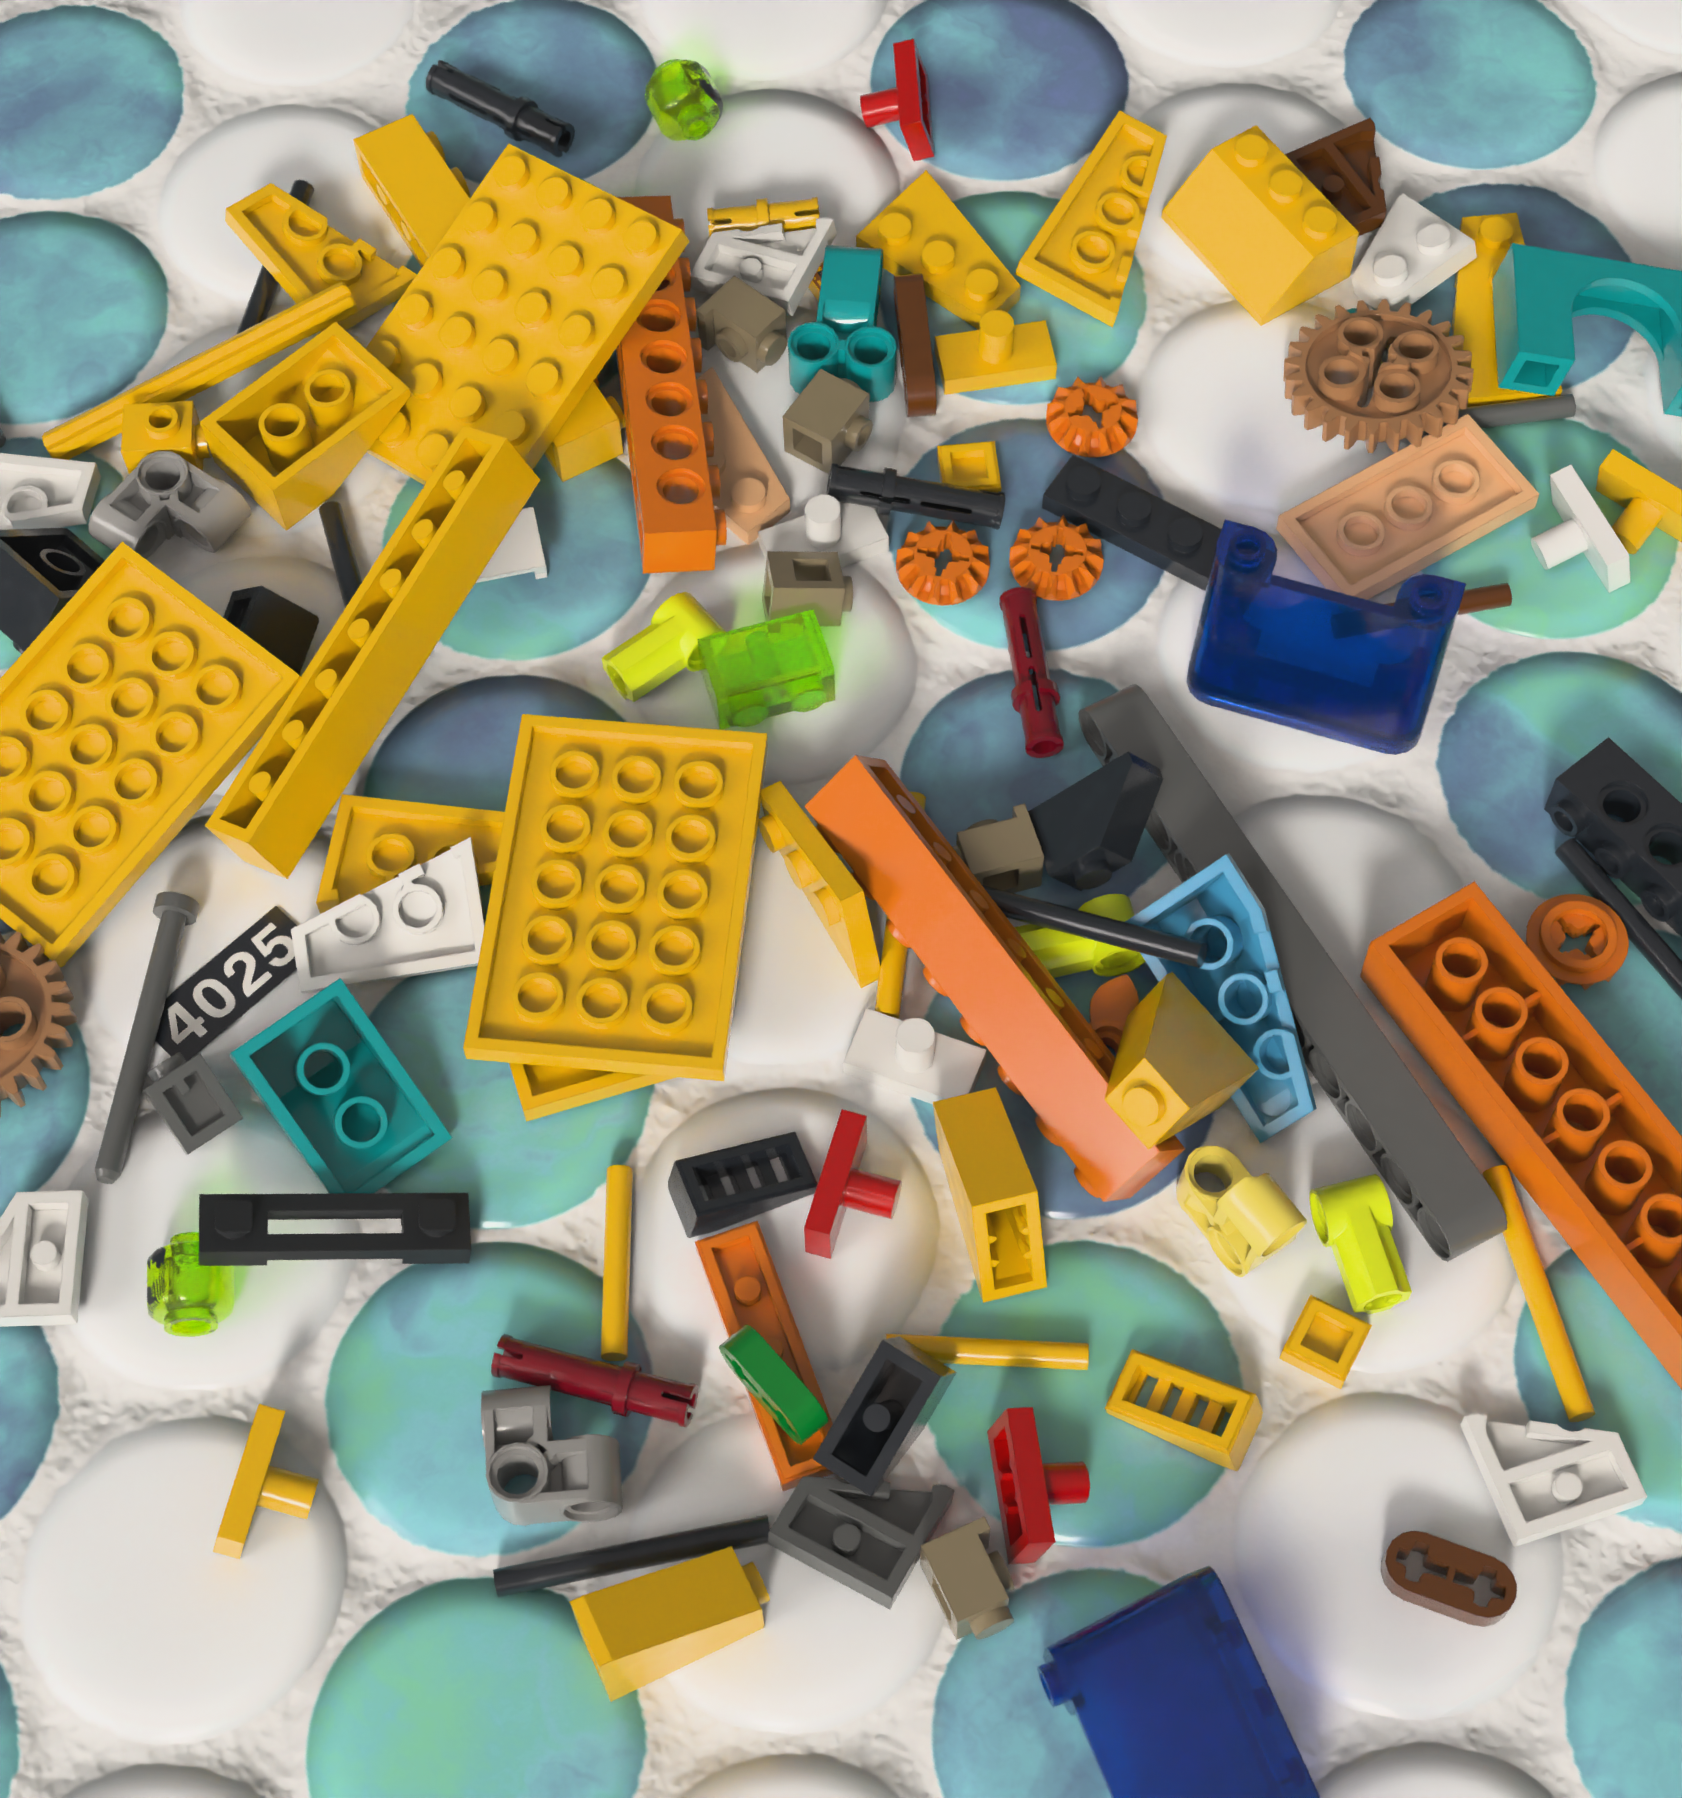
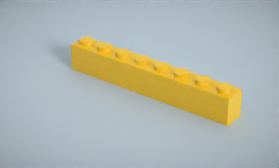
(422, 201)
(373, 652)

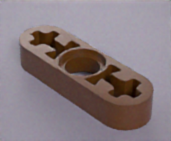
(914, 345)

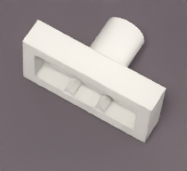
(829, 527)
(1582, 531)
(912, 1058)

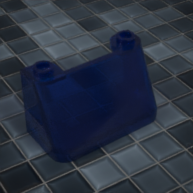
(1317, 653)
(1176, 1699)

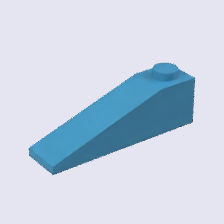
(1238, 987)

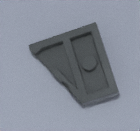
(858, 1537)

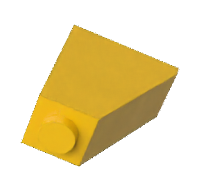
(1173, 1064)
(991, 1194)
(669, 1618)

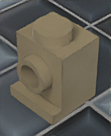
(743, 325)
(806, 582)
(1003, 852)
(968, 1580)

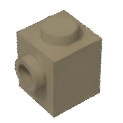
(827, 421)

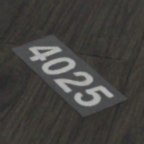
(228, 986)

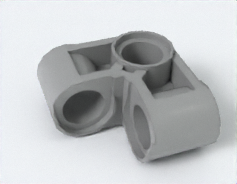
(146, 515)
(575, 1475)

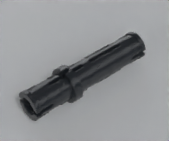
(515, 115)
(915, 496)

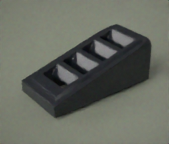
(723, 1210)

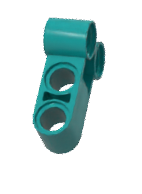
(846, 329)

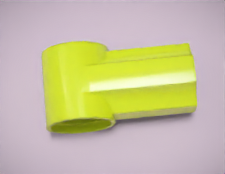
(661, 648)
(1071, 954)
(1357, 1225)

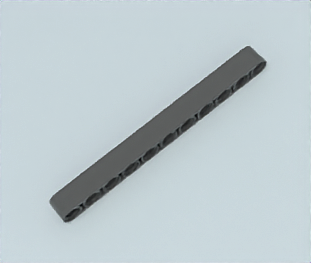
(1335, 1031)

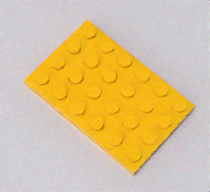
(517, 311)
(117, 741)
(619, 898)

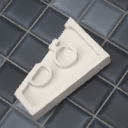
(45, 492)
(404, 928)

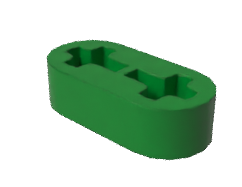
(773, 1384)

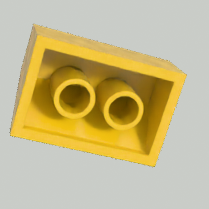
(1261, 226)

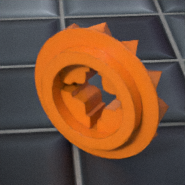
(1078, 432)
(1075, 574)
(962, 576)
(1577, 916)

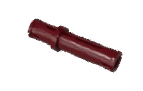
(1042, 726)
(617, 1386)

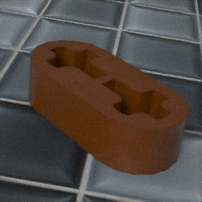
(1455, 1563)

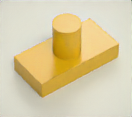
(995, 354)
(1646, 499)
(262, 1485)

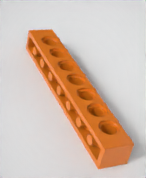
(665, 426)

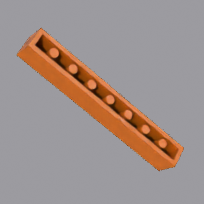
(987, 973)

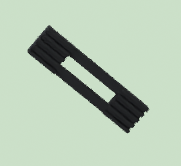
(236, 1228)

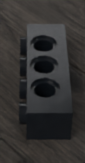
(1617, 785)

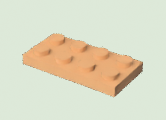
(1407, 511)

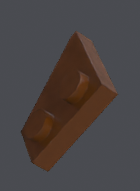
(1347, 173)

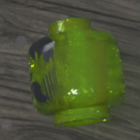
(683, 98)
(185, 1294)

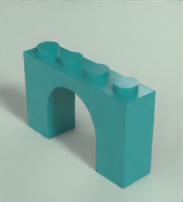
(1545, 288)

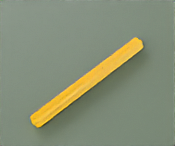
(204, 369)

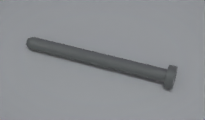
(174, 912)

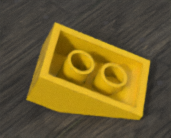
(304, 424)

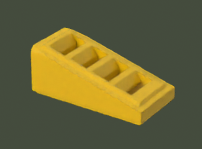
(1221, 1398)

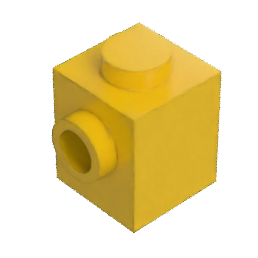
(163, 428)

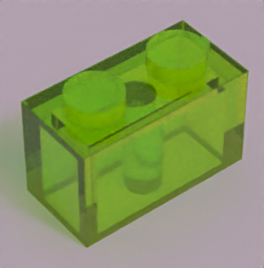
(767, 670)

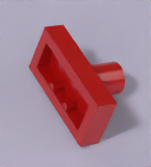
(905, 103)
(846, 1187)
(1029, 1486)

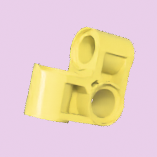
(1243, 1221)

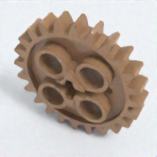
(1412, 392)
(38, 998)

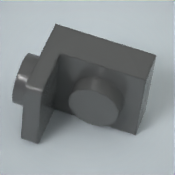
(190, 1101)

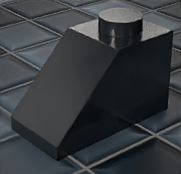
(1097, 821)
(884, 1414)

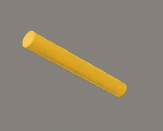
(616, 1263)
(1002, 1351)

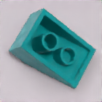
(340, 1093)

